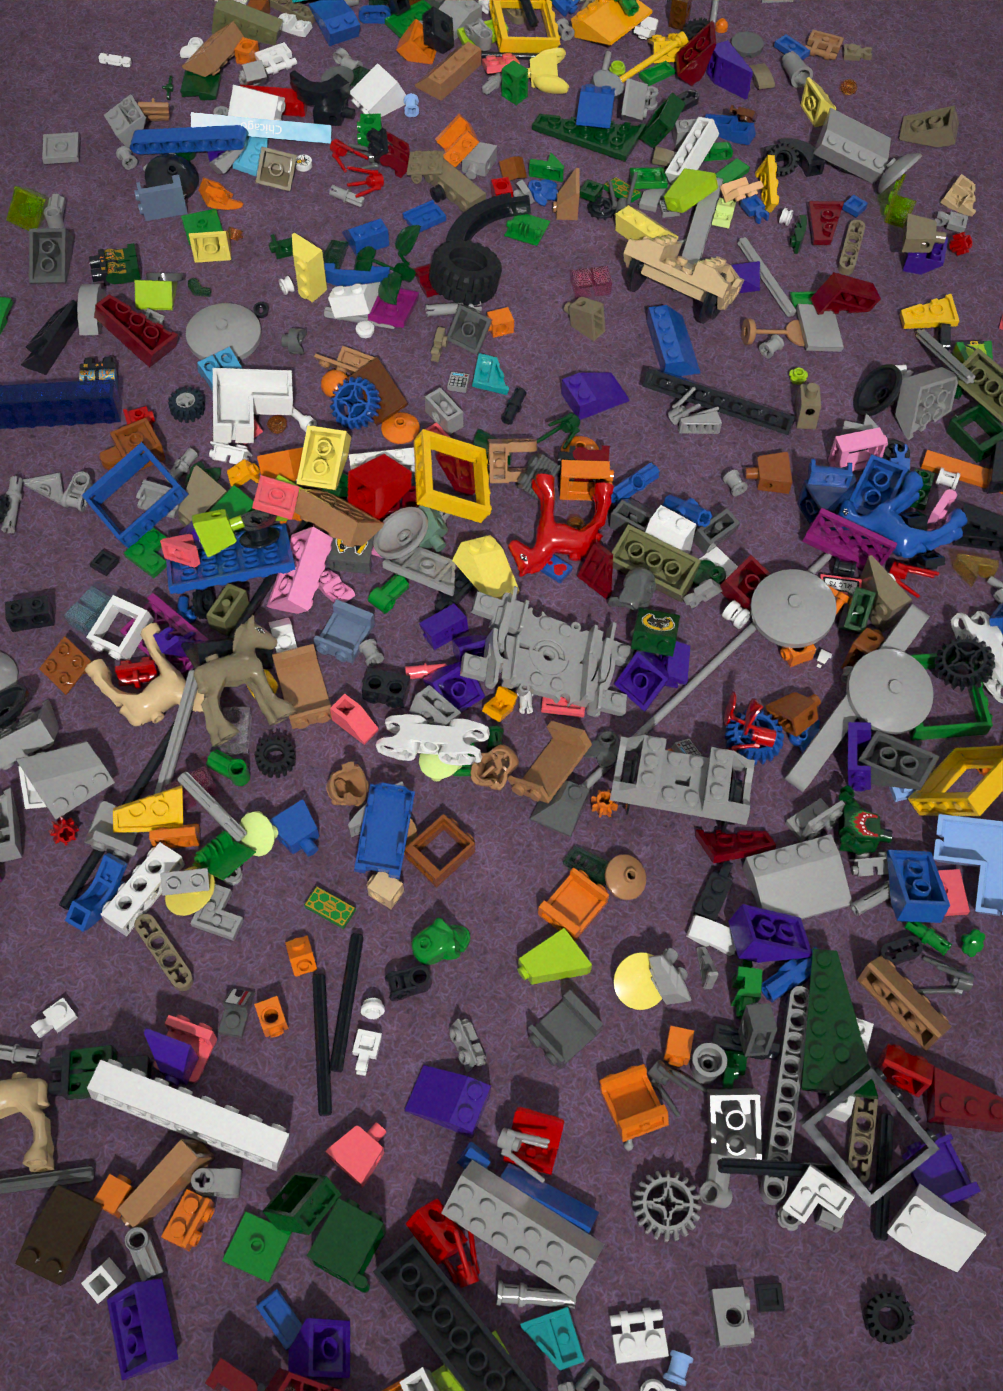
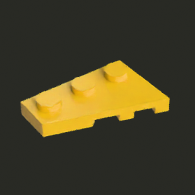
(767, 174)
(930, 314)
(150, 813)

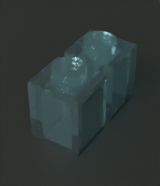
(84, 617)

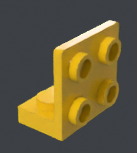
(660, 42)

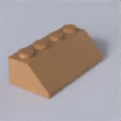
(214, 51)
(451, 71)
(336, 517)
(904, 1002)

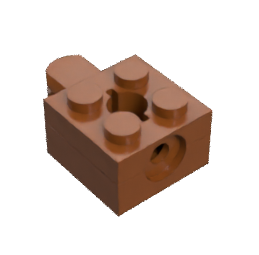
(127, 438)

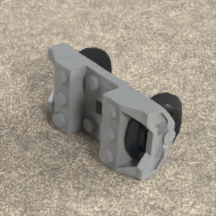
(683, 781)

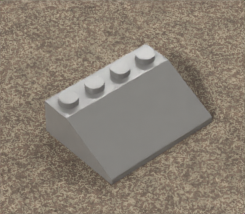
(853, 146)
(799, 878)

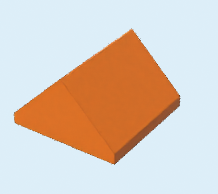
(284, 463)

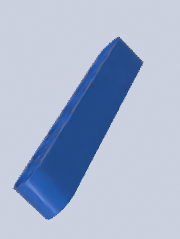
(188, 139)

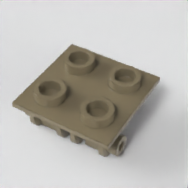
(424, 163)

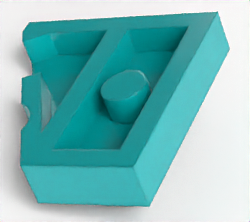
(489, 375)
(556, 1338)

